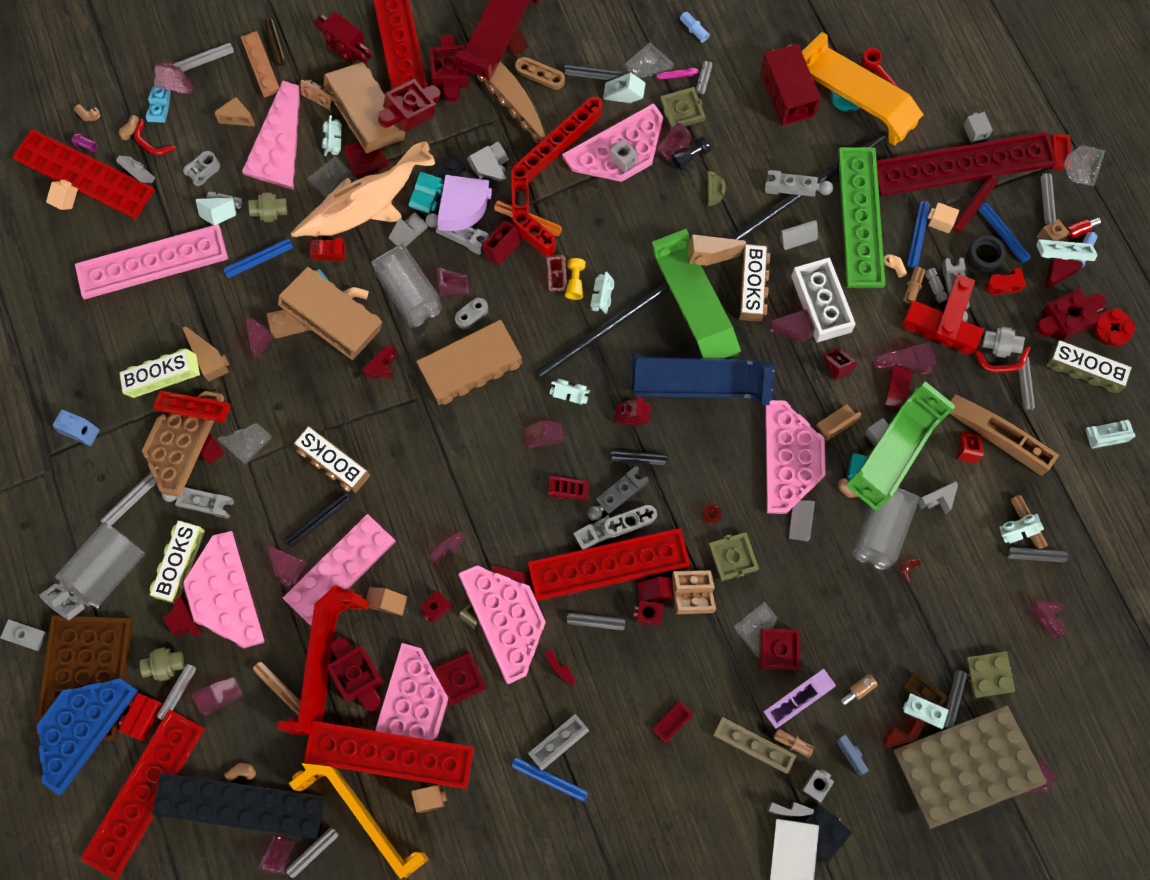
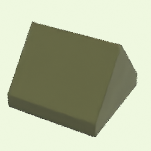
(468, 616)

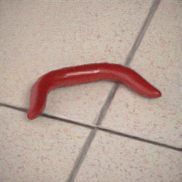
(137, 135)
(1003, 368)

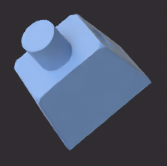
(72, 425)

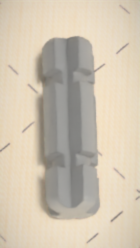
(704, 77)
(237, 201)
(936, 285)

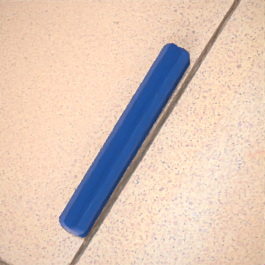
(1004, 232)
(918, 234)
(258, 258)
(549, 779)

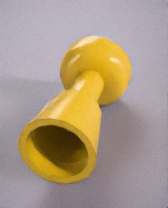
(574, 286)

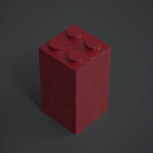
(790, 84)

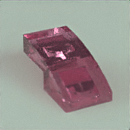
(451, 544)

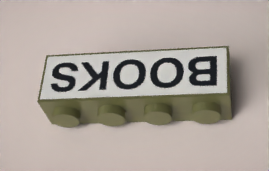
(1089, 366)

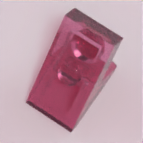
(1046, 612)

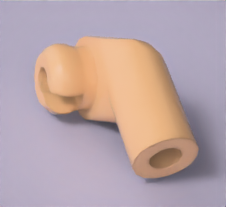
(895, 263)
(357, 292)

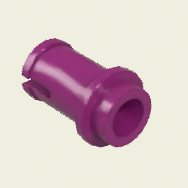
(80, 140)

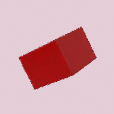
(970, 448)

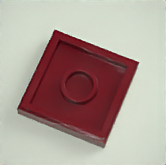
(364, 163)
(779, 649)
(460, 678)

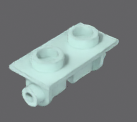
(332, 129)
(604, 285)
(577, 392)
(1012, 530)
(925, 711)

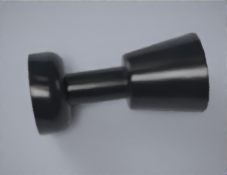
(683, 157)

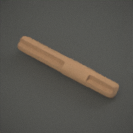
(277, 686)

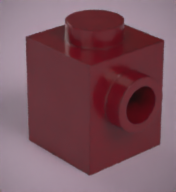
(435, 607)

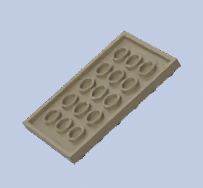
(969, 767)

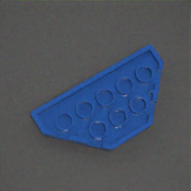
(76, 727)

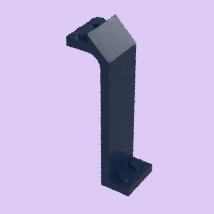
(702, 377)

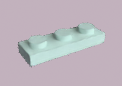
(1066, 250)

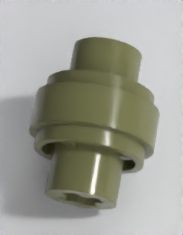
(267, 207)
(162, 664)

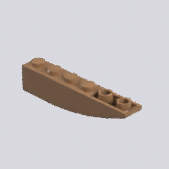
(516, 100)
(1004, 435)

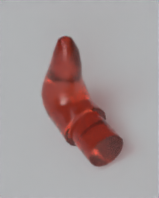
(909, 564)

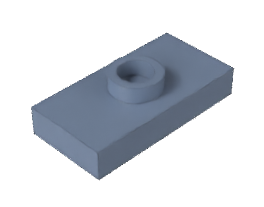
(853, 755)

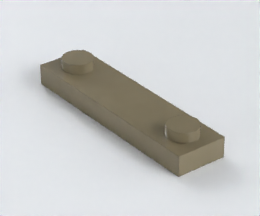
(754, 745)

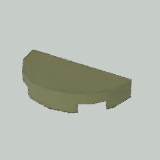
(715, 188)

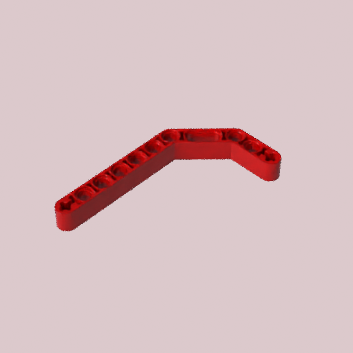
(544, 240)

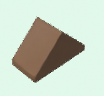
(234, 113)
(386, 600)

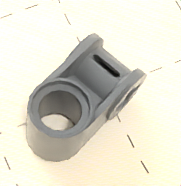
(201, 168)

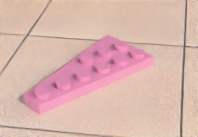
(275, 147)

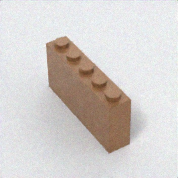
(359, 102)
(330, 313)
(470, 362)

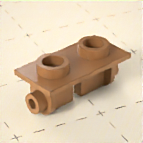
(313, 92)

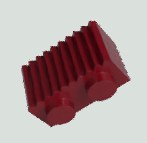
(501, 242)

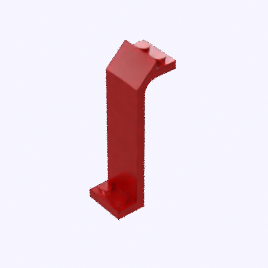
(319, 656)

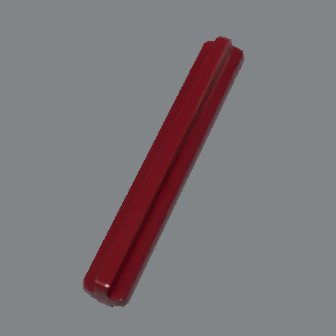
(975, 203)

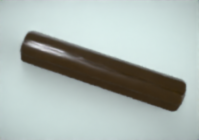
(275, 42)

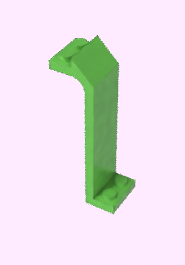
(695, 298)
(899, 446)

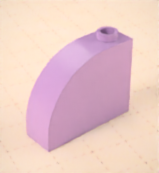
(462, 202)
(799, 698)

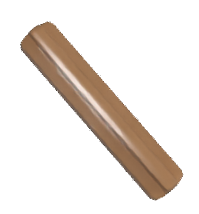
(1022, 510)

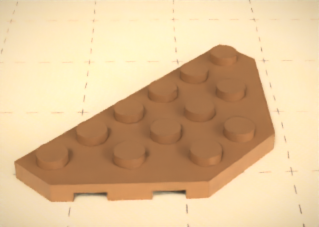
(175, 447)

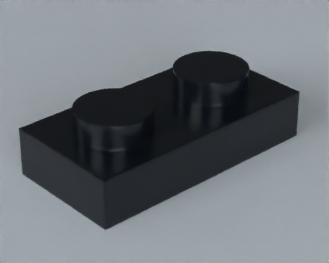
(451, 167)

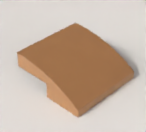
(693, 592)

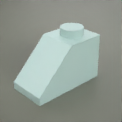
(624, 89)

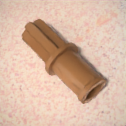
(914, 285)
(794, 743)

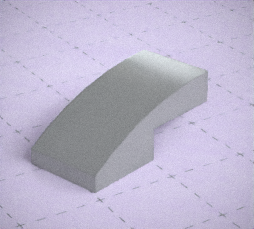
(592, 534)
(61, 601)
(794, 810)

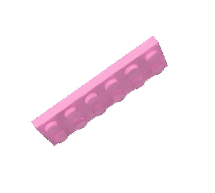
(340, 566)

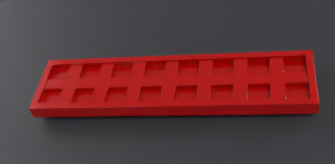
(85, 173)

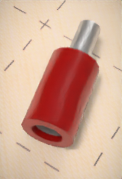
(1081, 227)

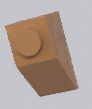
(429, 798)

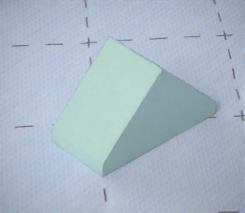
(216, 209)

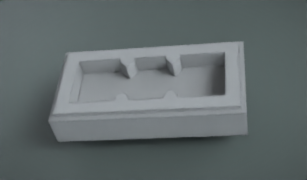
(135, 168)
(23, 635)

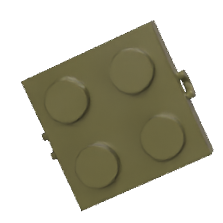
(682, 107)
(733, 556)
(990, 674)

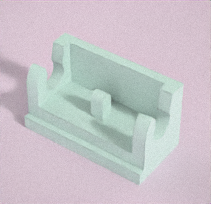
(1110, 434)

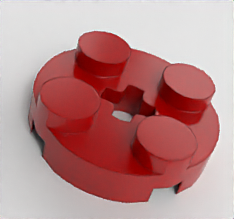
(1124, 326)

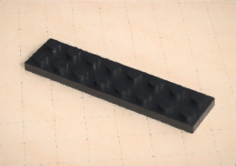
(238, 805)

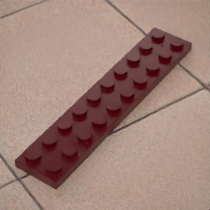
(965, 163)

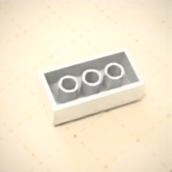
(824, 299)

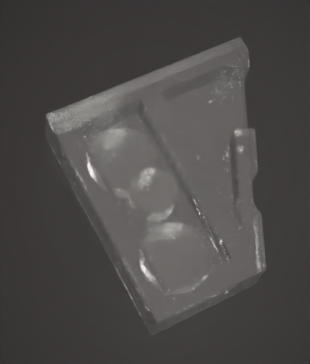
(648, 62)
(246, 442)
(749, 627)

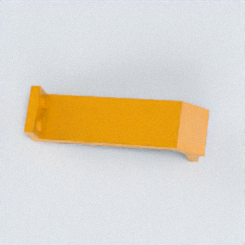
(862, 88)
(305, 778)

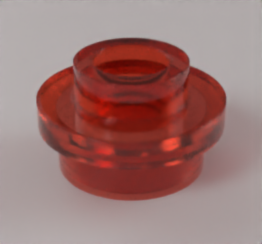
(712, 508)

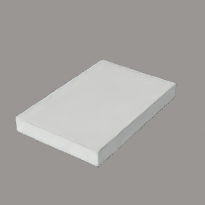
(794, 850)

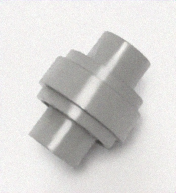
(1003, 342)

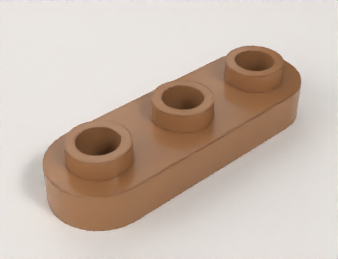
(535, 68)

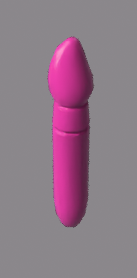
(678, 73)

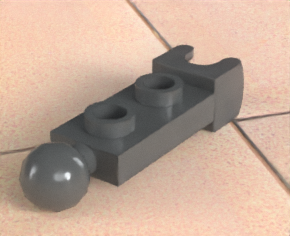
(617, 494)

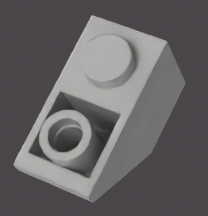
(486, 165)

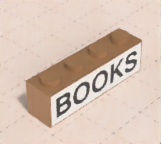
(753, 283)
(331, 459)

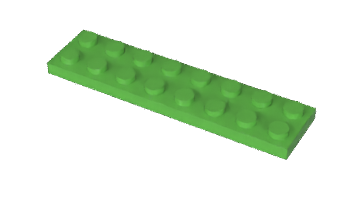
(861, 218)

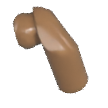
(91, 115)
(129, 128)
(845, 490)
(242, 770)

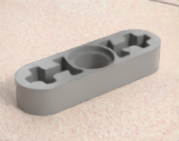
(626, 528)

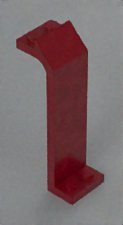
(492, 37)

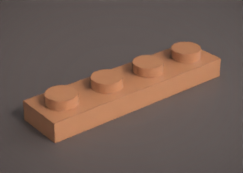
(260, 64)

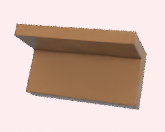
(837, 422)

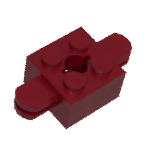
(343, 38)
(444, 68)
(408, 105)
(1070, 315)
(355, 674)

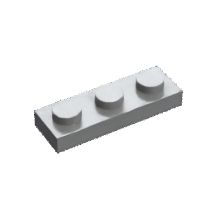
(558, 742)

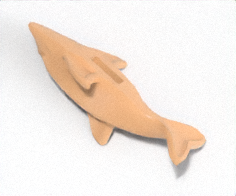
(364, 198)

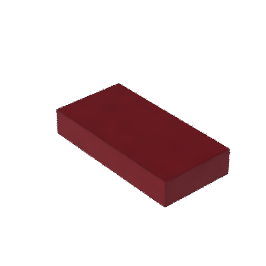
(672, 722)

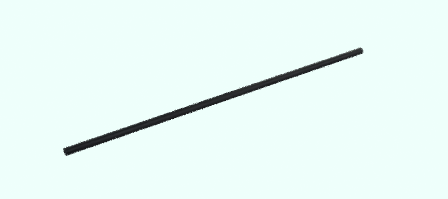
(661, 289)

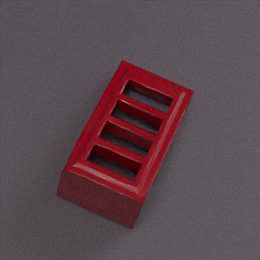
(562, 495)

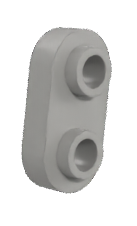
(473, 314)

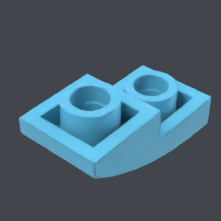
(159, 105)

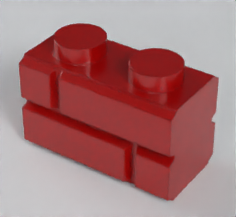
(140, 717)

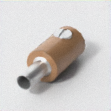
(860, 689)

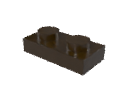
(922, 688)

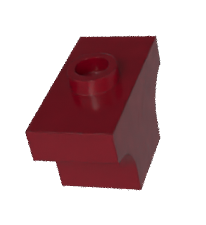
(633, 412)
(181, 620)

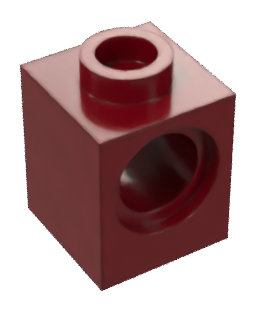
(657, 609)

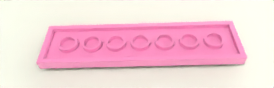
(151, 261)

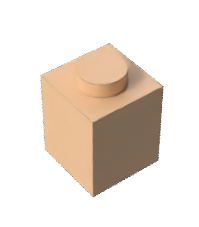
(62, 194)
(942, 217)

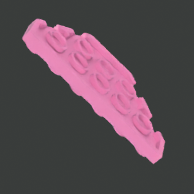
(639, 131)
(792, 457)
(221, 595)
(506, 617)
(414, 697)

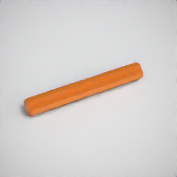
(507, 210)

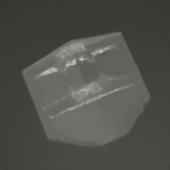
(1084, 164)

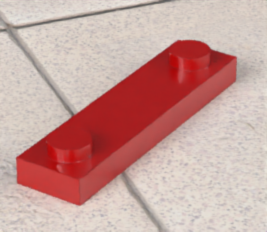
(955, 308)
(192, 406)

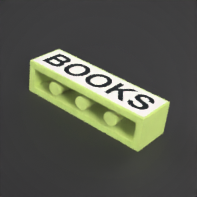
(159, 373)
(177, 561)

